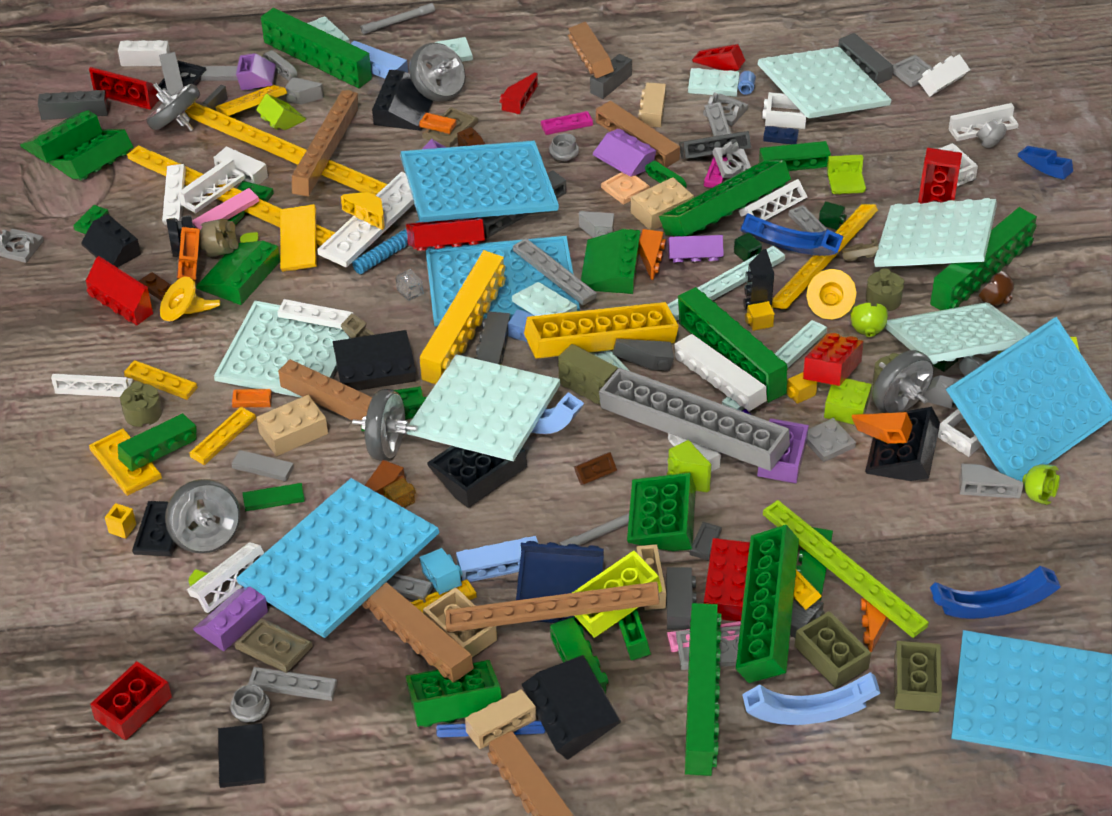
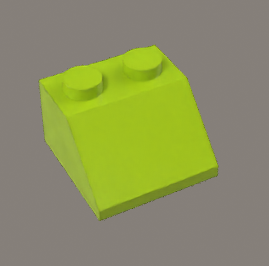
(279, 113)
(688, 459)

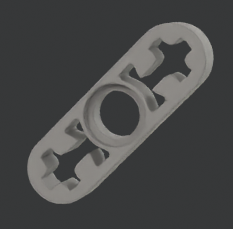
(283, 67)

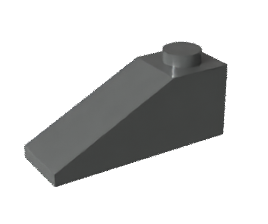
(649, 354)

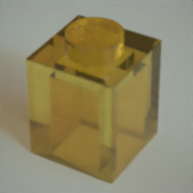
(400, 493)

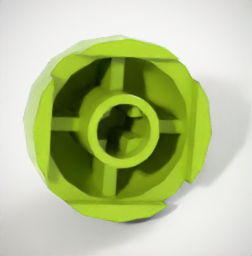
(869, 319)
(1041, 483)

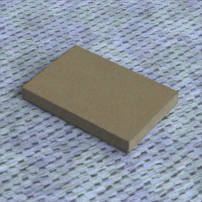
(463, 122)
(273, 645)

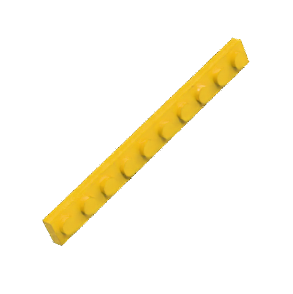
(818, 263)

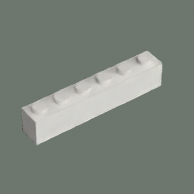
(720, 372)

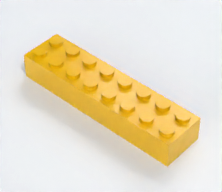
(463, 316)
(599, 328)

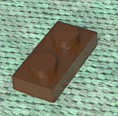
(156, 285)
(595, 468)

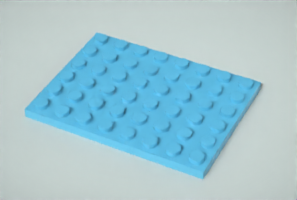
(478, 181)
(451, 266)
(1032, 401)
(338, 556)
(1034, 698)

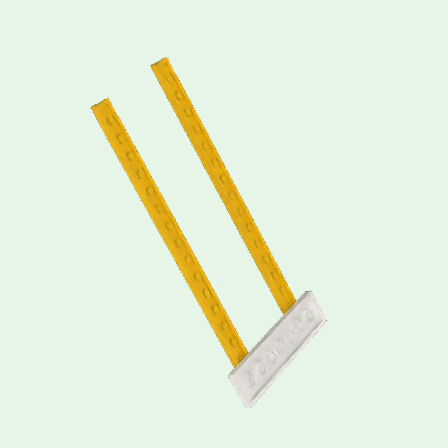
(338, 247)

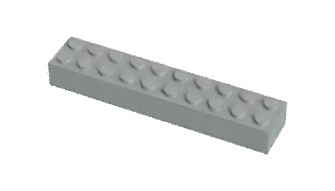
(695, 418)

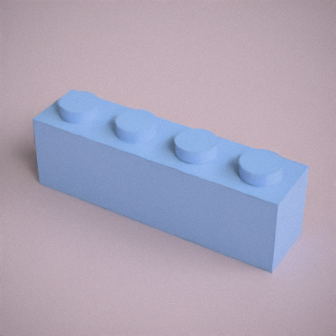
(382, 61)
(491, 560)

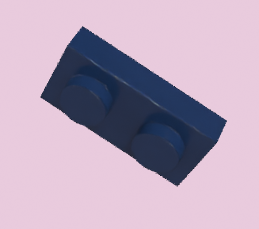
(780, 135)

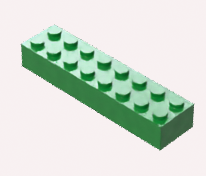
(316, 47)
(725, 198)
(1005, 243)
(726, 336)
(767, 604)
(703, 690)

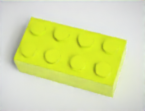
(625, 572)

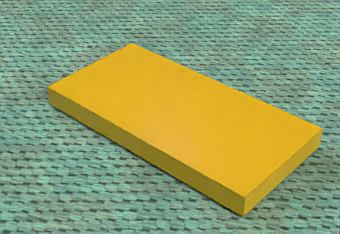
(249, 100)
(298, 238)
(129, 481)

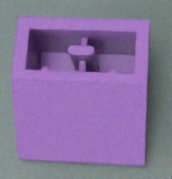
(255, 72)

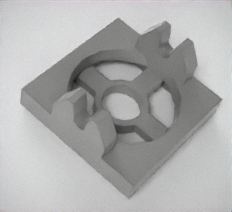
(732, 116)
(725, 169)
(19, 254)

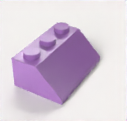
(624, 152)
(695, 248)
(233, 617)

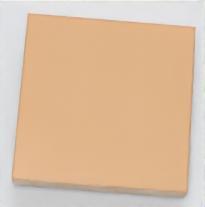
(624, 187)

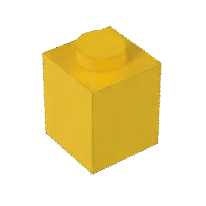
(760, 316)
(801, 389)
(120, 520)

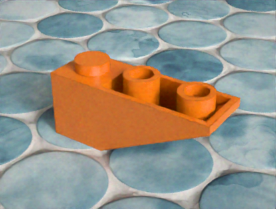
(650, 250)
(885, 426)
(874, 622)

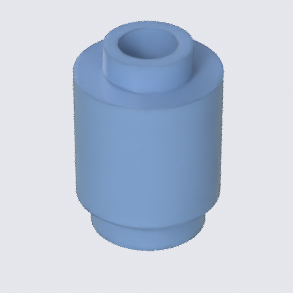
(746, 82)

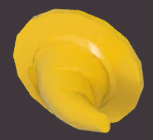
(831, 294)
(182, 300)

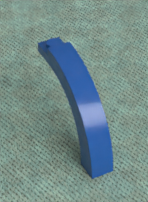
(809, 243)
(997, 601)

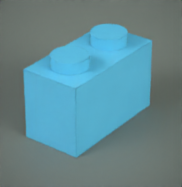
(441, 570)

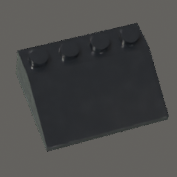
(400, 103)
(375, 360)
(907, 460)
(474, 474)
(571, 705)

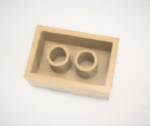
(658, 200)
(292, 425)
(472, 640)

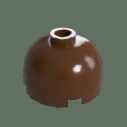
(999, 290)

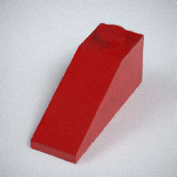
(721, 58)
(519, 94)

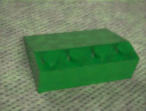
(63, 136)
(93, 154)
(612, 261)
(241, 271)
(662, 512)
(441, 700)

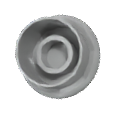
(991, 133)
(564, 147)
(249, 703)

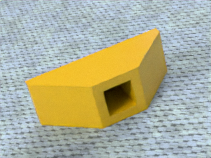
(365, 207)

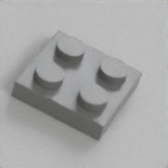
(911, 70)
(829, 440)

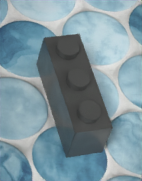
(606, 84)
(679, 597)

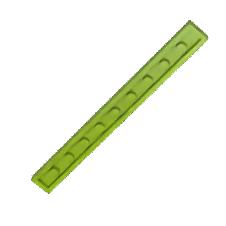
(848, 570)

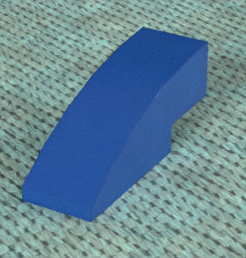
(1047, 161)

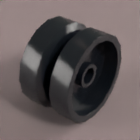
(175, 232)

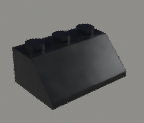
(111, 241)
(759, 280)

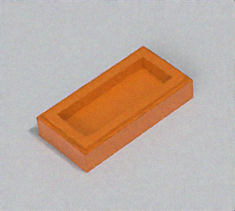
(437, 123)
(251, 398)

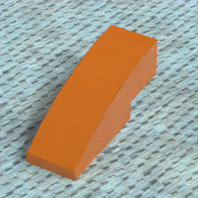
(188, 253)

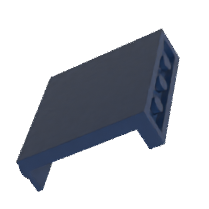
(556, 570)

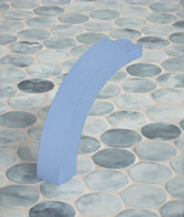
(559, 416)
(811, 708)

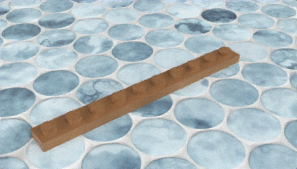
(552, 607)

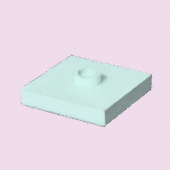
(460, 46)

